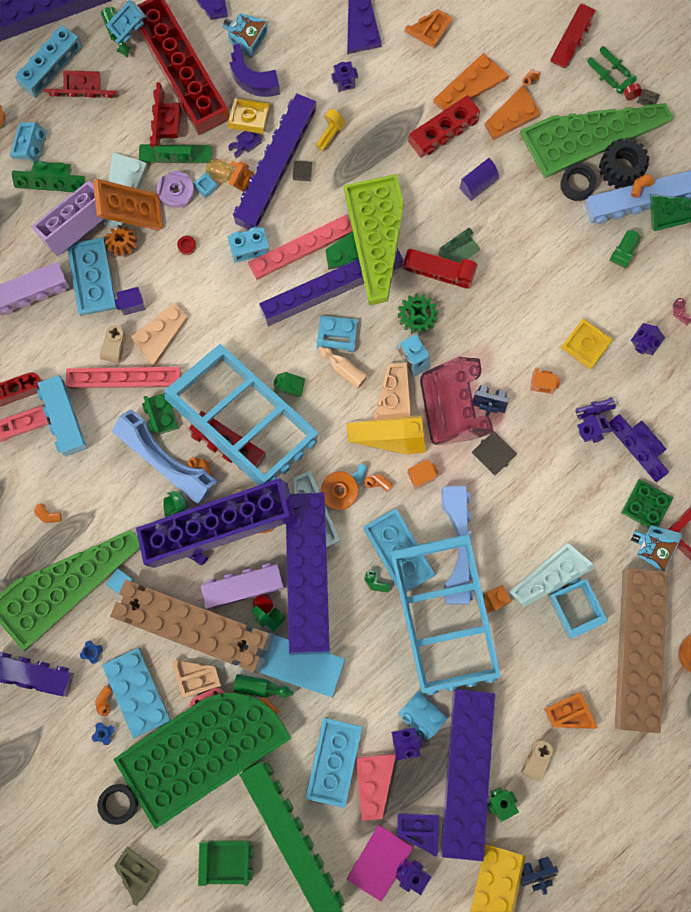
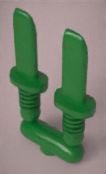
(616, 64)

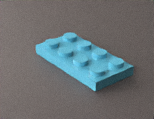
(91, 277)
(389, 534)
(136, 692)
(334, 762)

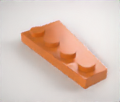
(475, 79)

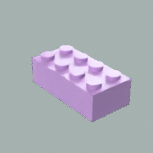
(68, 220)

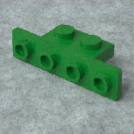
(175, 153)
(48, 177)

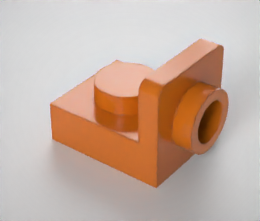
(241, 176)

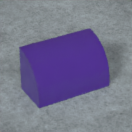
(479, 179)

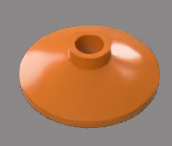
(331, 486)

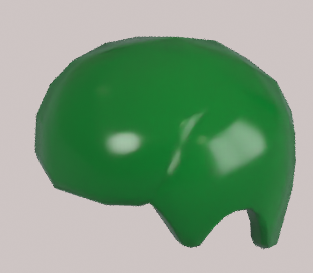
(174, 503)

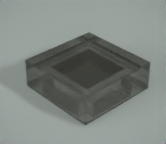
(648, 97)
(302, 171)

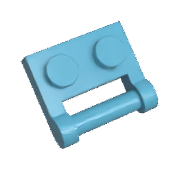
(337, 328)

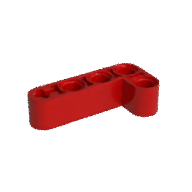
(440, 269)
(7, 386)

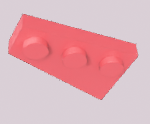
(374, 781)

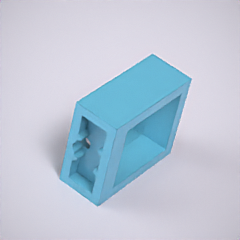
(589, 594)

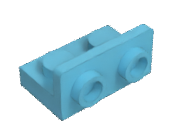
(28, 141)

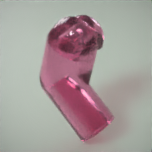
(679, 311)

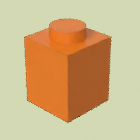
(422, 474)

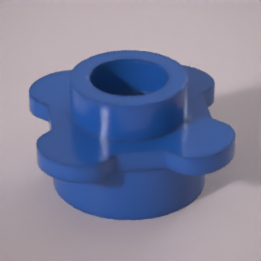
(85, 654)
(106, 739)

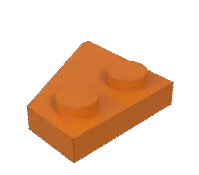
(430, 28)
(571, 713)

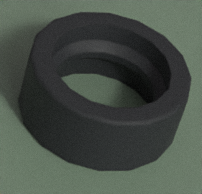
(583, 170)
(101, 805)

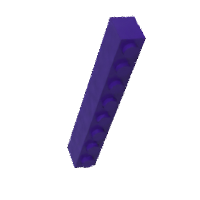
(275, 162)
(315, 291)

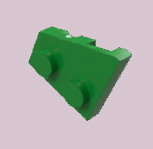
(342, 252)

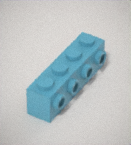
(48, 61)
(62, 416)

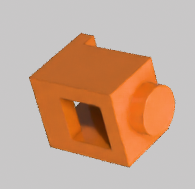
(544, 381)

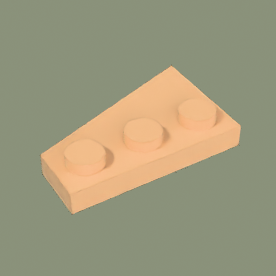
(158, 333)
(394, 396)

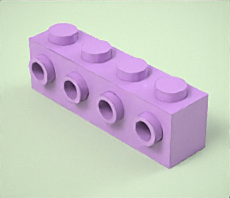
(32, 287)
(241, 587)

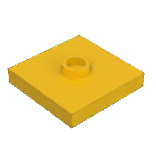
(248, 115)
(586, 344)

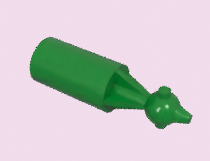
(107, 14)
(259, 687)

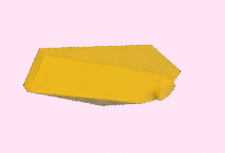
(395, 434)

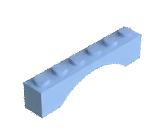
(135, 433)
(455, 506)

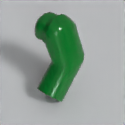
(373, 582)

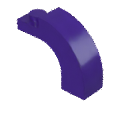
(255, 83)

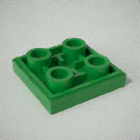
(646, 504)

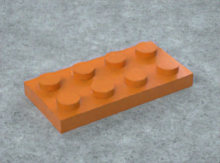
(127, 205)

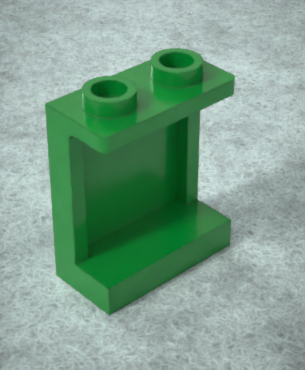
(225, 862)

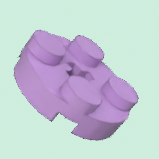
(178, 199)

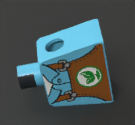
(247, 31)
(414, 353)
(657, 546)

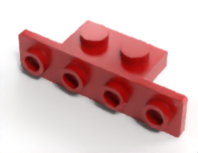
(573, 35)
(81, 83)
(166, 118)

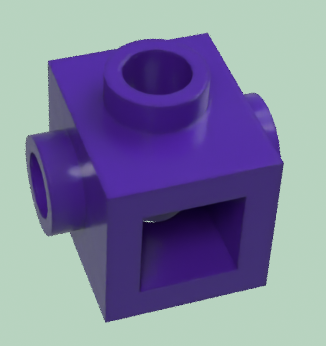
(344, 76)
(647, 339)
(594, 428)
(406, 743)
(412, 876)

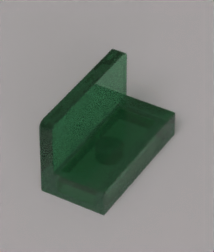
(460, 247)

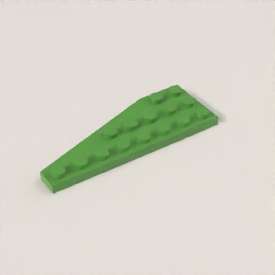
(576, 138)
(46, 596)

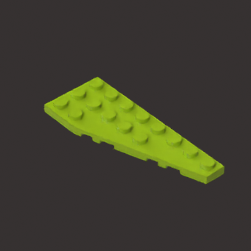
(376, 221)

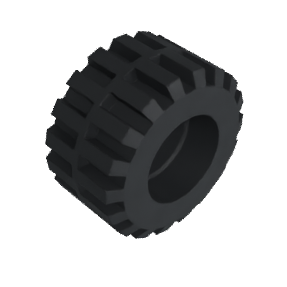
(626, 150)

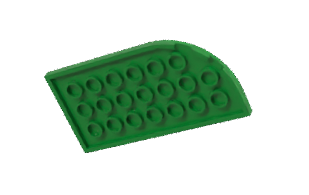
(199, 752)

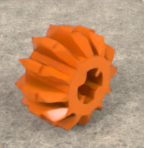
(123, 234)

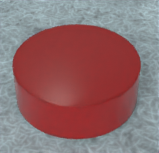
(632, 91)
(186, 245)
(264, 602)

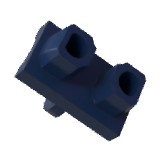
(490, 402)
(547, 871)

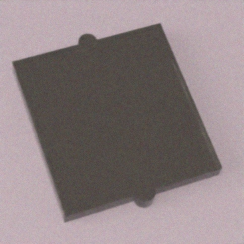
(494, 453)

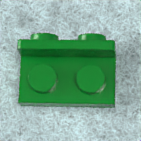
(160, 413)

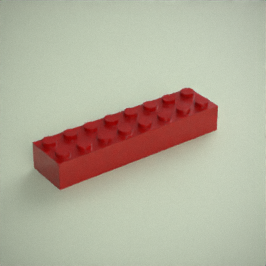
(181, 67)

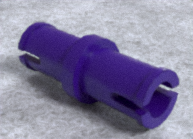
(595, 408)

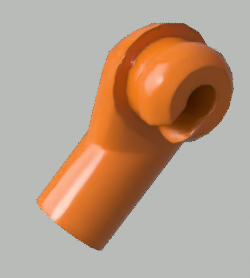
(531, 75)
(645, 180)
(199, 463)
(376, 481)
(46, 517)
(102, 703)

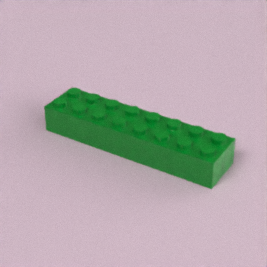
(290, 839)

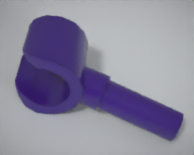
(199, 559)

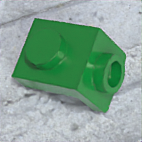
(289, 384)
(272, 620)

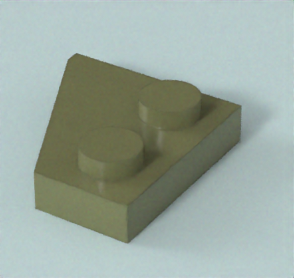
(136, 874)

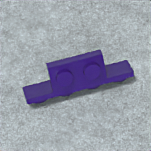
(642, 445)

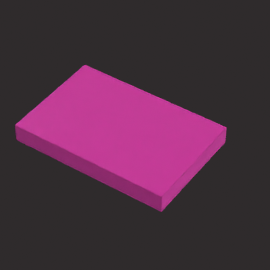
(379, 862)

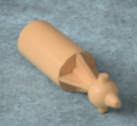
(345, 368)

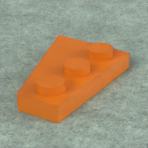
(512, 114)

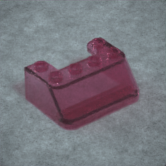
(450, 402)

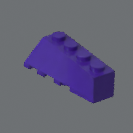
(35, 676)

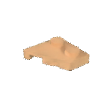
(195, 677)

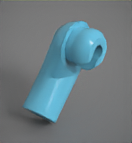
(360, 473)

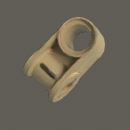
(113, 347)
(537, 762)

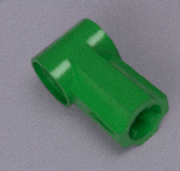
(624, 252)

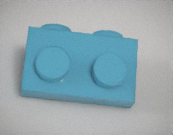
(126, 21)
(423, 716)

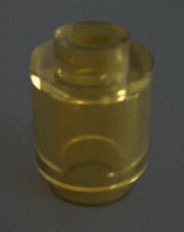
(219, 170)

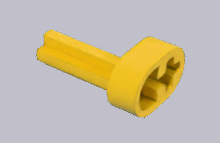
(336, 123)

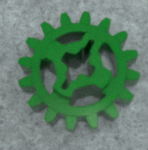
(423, 319)

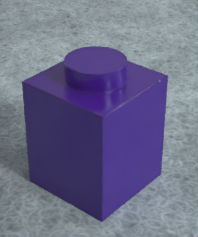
(130, 301)

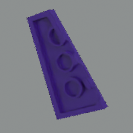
(362, 27)

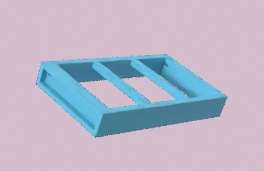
(232, 452)
(450, 683)

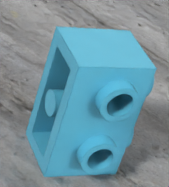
(248, 244)

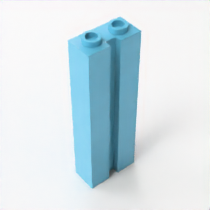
(309, 671)

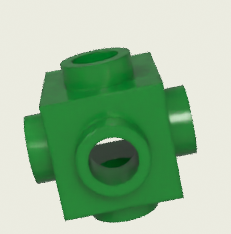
(508, 809)

